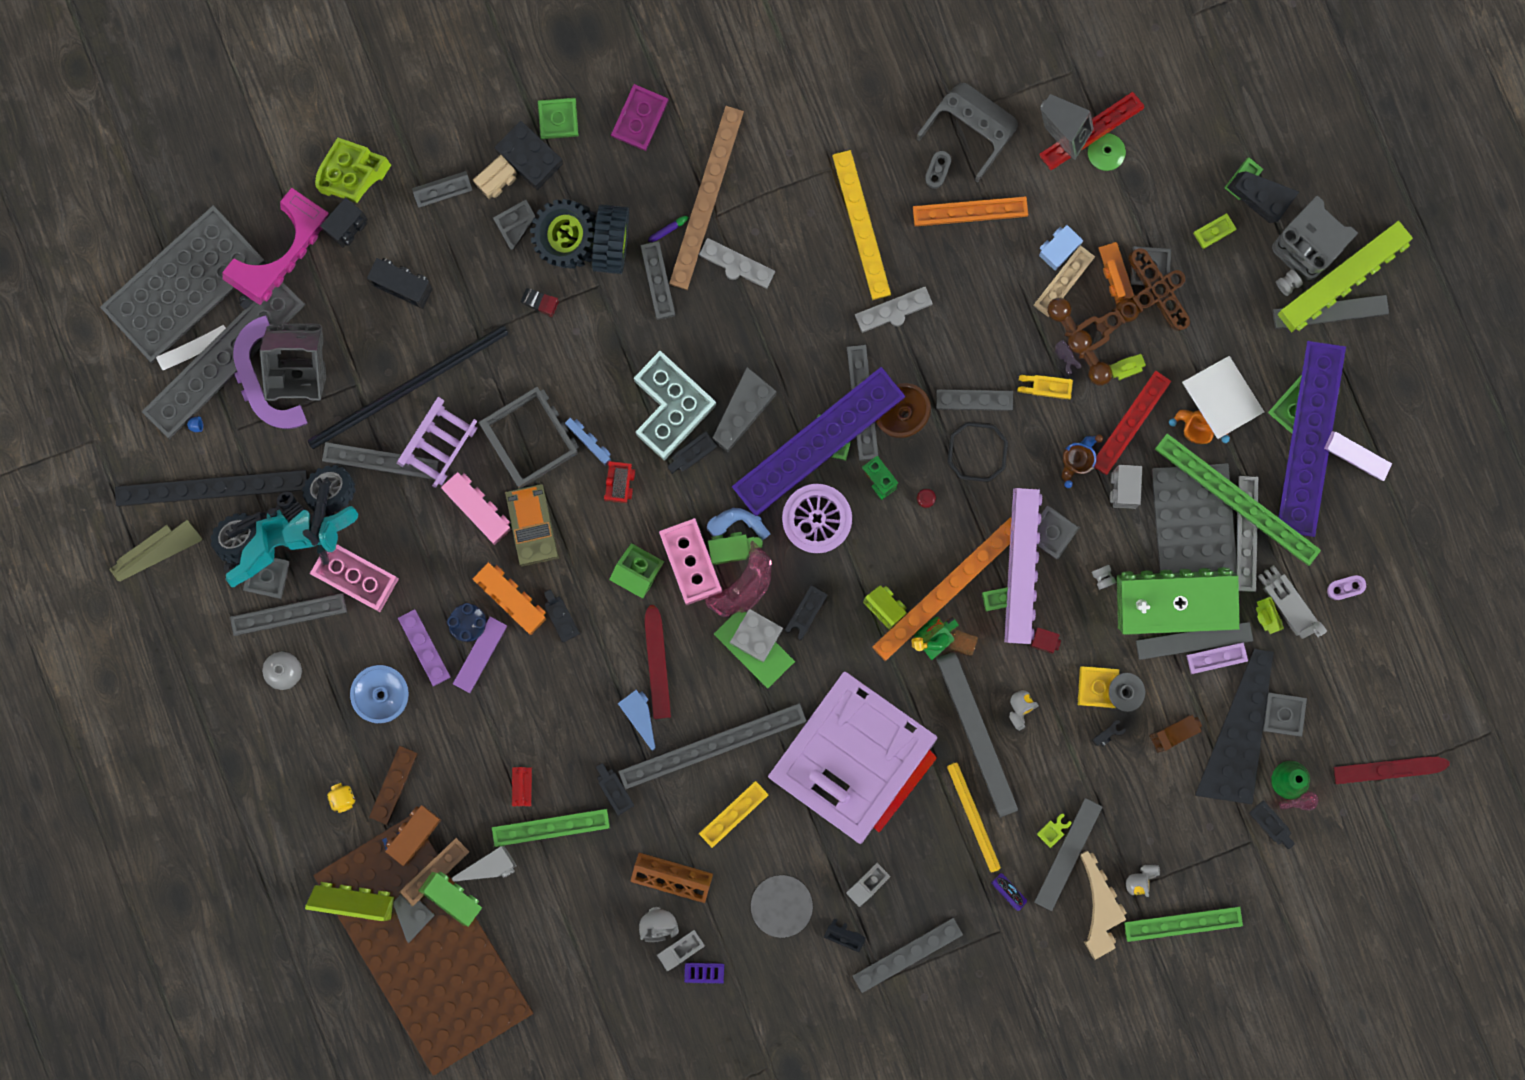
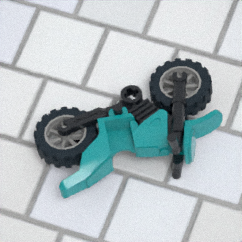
(288, 525)

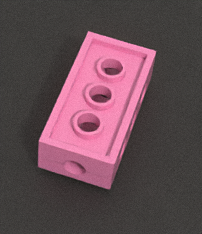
(703, 567)

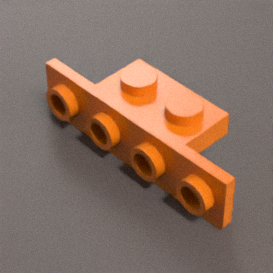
(1116, 274)

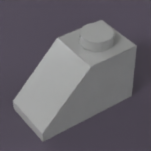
(868, 884)

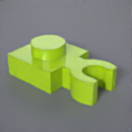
(1052, 832)

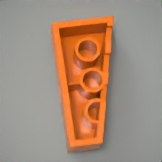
(509, 598)

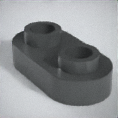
(938, 170)

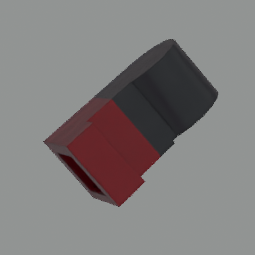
(540, 302)

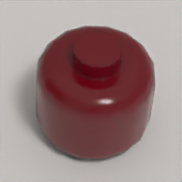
(926, 498)

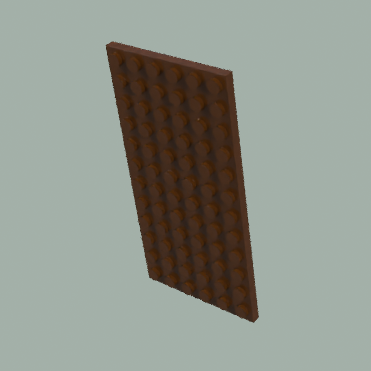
(445, 981)

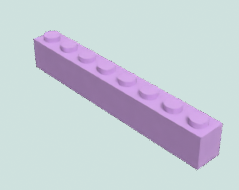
(1022, 565)

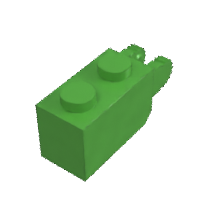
(731, 548)

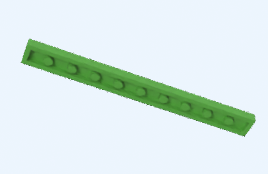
(1237, 499)

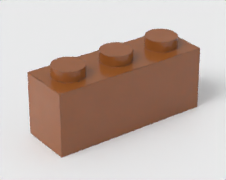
(412, 835)

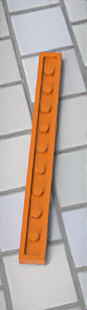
(944, 592)

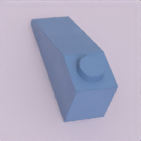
(638, 713)

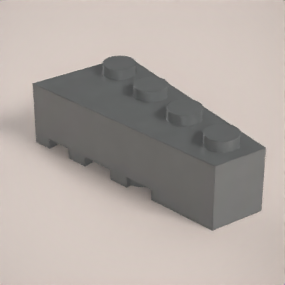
(744, 408)

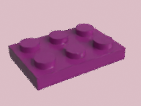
(639, 117)

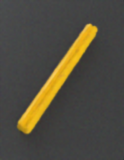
(974, 817)

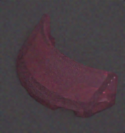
(747, 588)

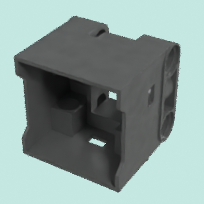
(1312, 240)
(279, 375)

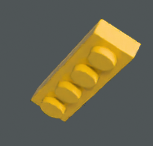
(733, 814)

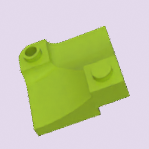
(350, 170)

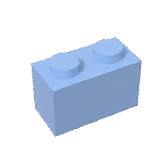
(1061, 247)

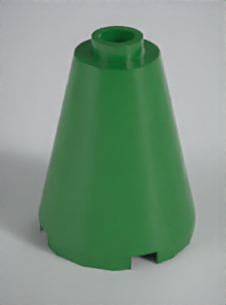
(1284, 780)

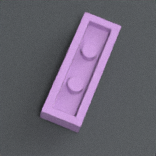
(1217, 658)

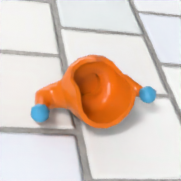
(1196, 427)

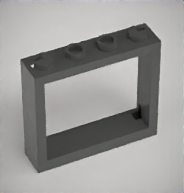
(552, 413)

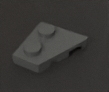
(514, 222)
(412, 918)

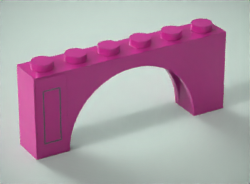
(260, 280)

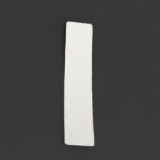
(188, 350)

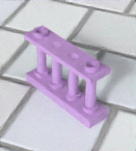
(418, 442)

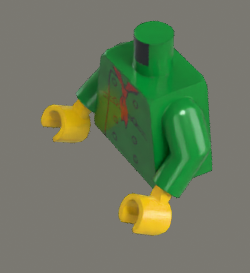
(934, 636)

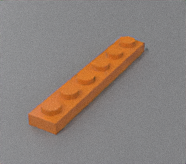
(970, 211)

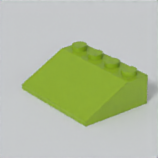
(350, 902)

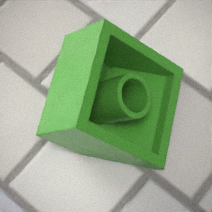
(636, 570)

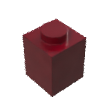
(1045, 640)

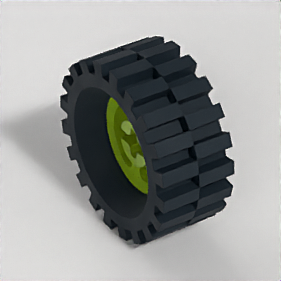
(610, 239)
(553, 243)

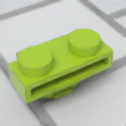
(1128, 367)
(1269, 616)

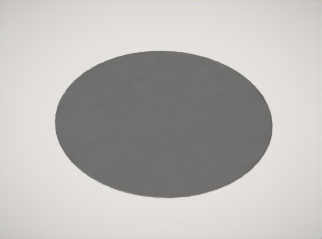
(781, 906)

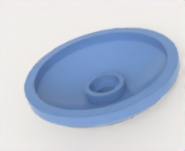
(366, 689)

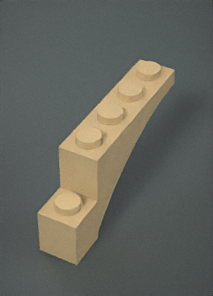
(1105, 911)

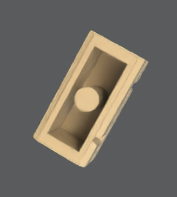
(495, 177)

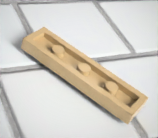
(1065, 278)

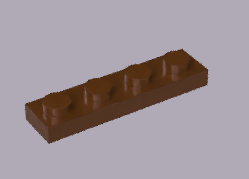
(393, 785)

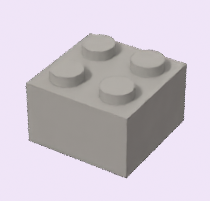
(1127, 486)
(756, 635)

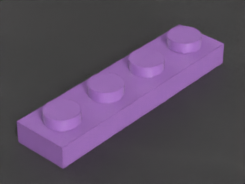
(424, 647)

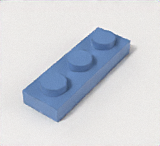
(589, 441)

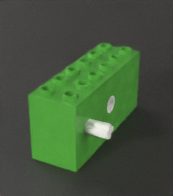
(1205, 604)

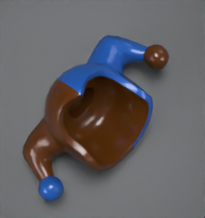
(1079, 458)

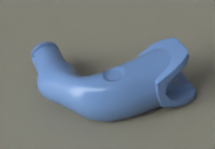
(719, 524)

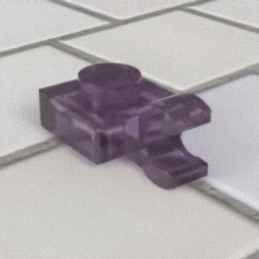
(1065, 353)

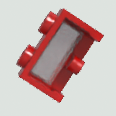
(619, 482)

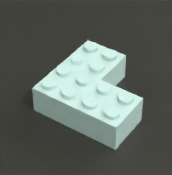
(680, 402)

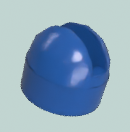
(195, 424)

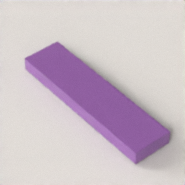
(480, 655)

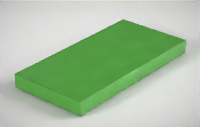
(773, 667)

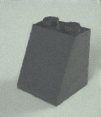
(1067, 124)

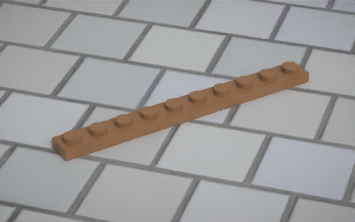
(706, 198)

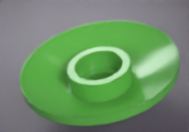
(1103, 160)

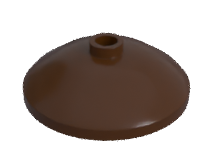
(916, 404)

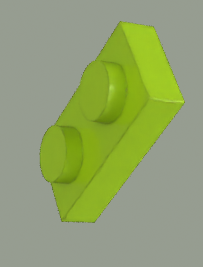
(1214, 231)

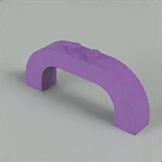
(252, 390)

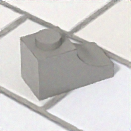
(680, 950)

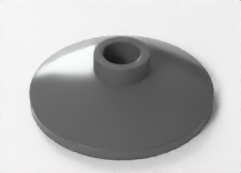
(1134, 692)

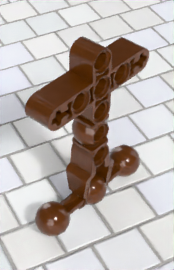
(1080, 340)

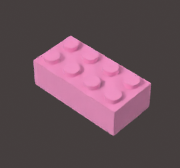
(356, 577)

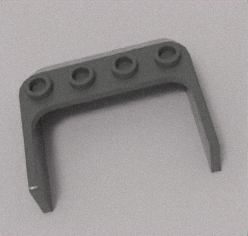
(980, 115)

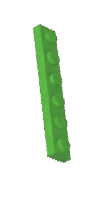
(550, 827)
(1183, 924)

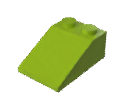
(885, 607)

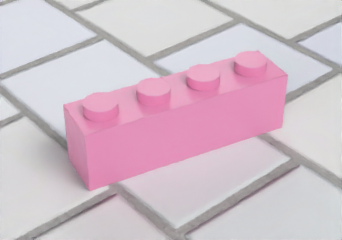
(476, 508)

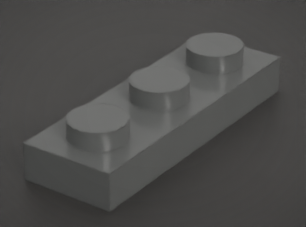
(442, 189)

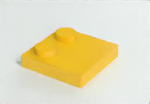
(1095, 685)

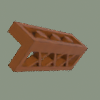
(672, 874)

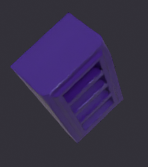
(688, 979)

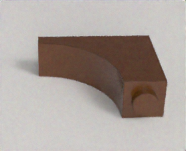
(1175, 733)

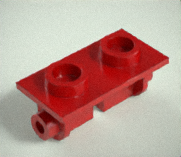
(521, 786)

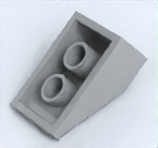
(493, 865)

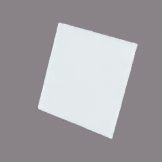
(1223, 397)

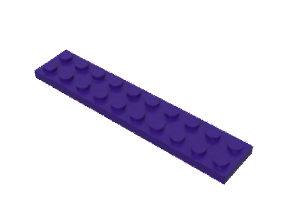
(1310, 434)
(818, 441)

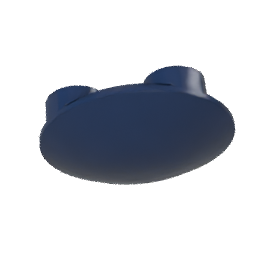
(467, 622)

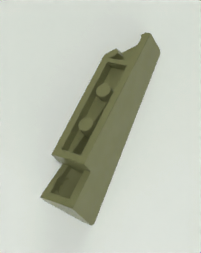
(155, 549)

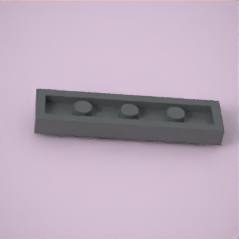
(657, 280)
(974, 400)

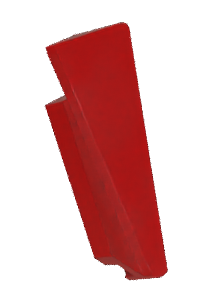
(918, 773)

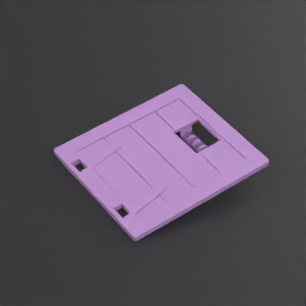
(860, 745)

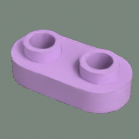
(1346, 588)

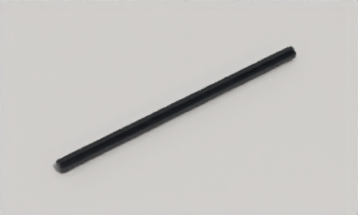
(408, 387)

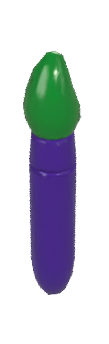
(667, 229)

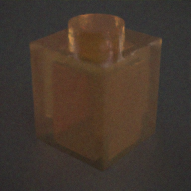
(963, 643)

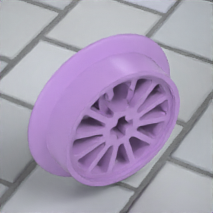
(794, 532)

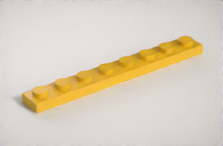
(861, 225)

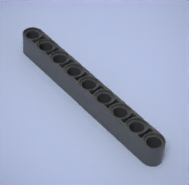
(977, 734)

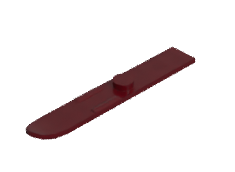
(657, 663)
(1389, 769)

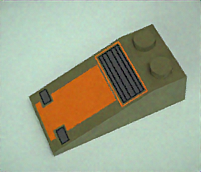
(531, 525)

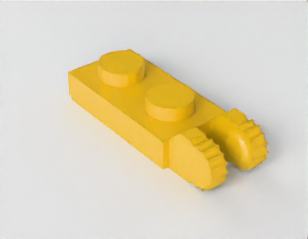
(1047, 386)

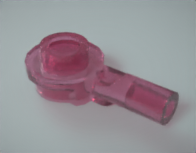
(1307, 801)

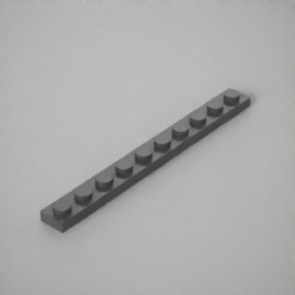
(712, 746)

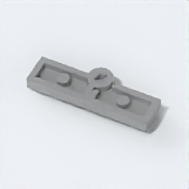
(736, 264)
(893, 310)

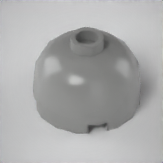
(282, 670)
(657, 924)

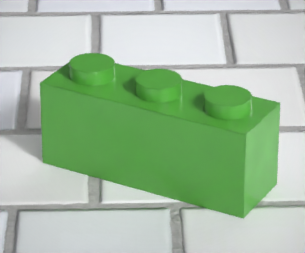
(450, 898)

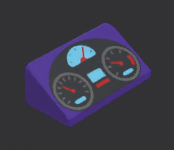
(1009, 892)

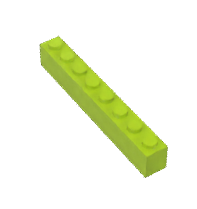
(1345, 276)

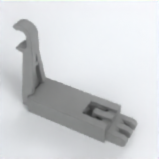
(1291, 604)

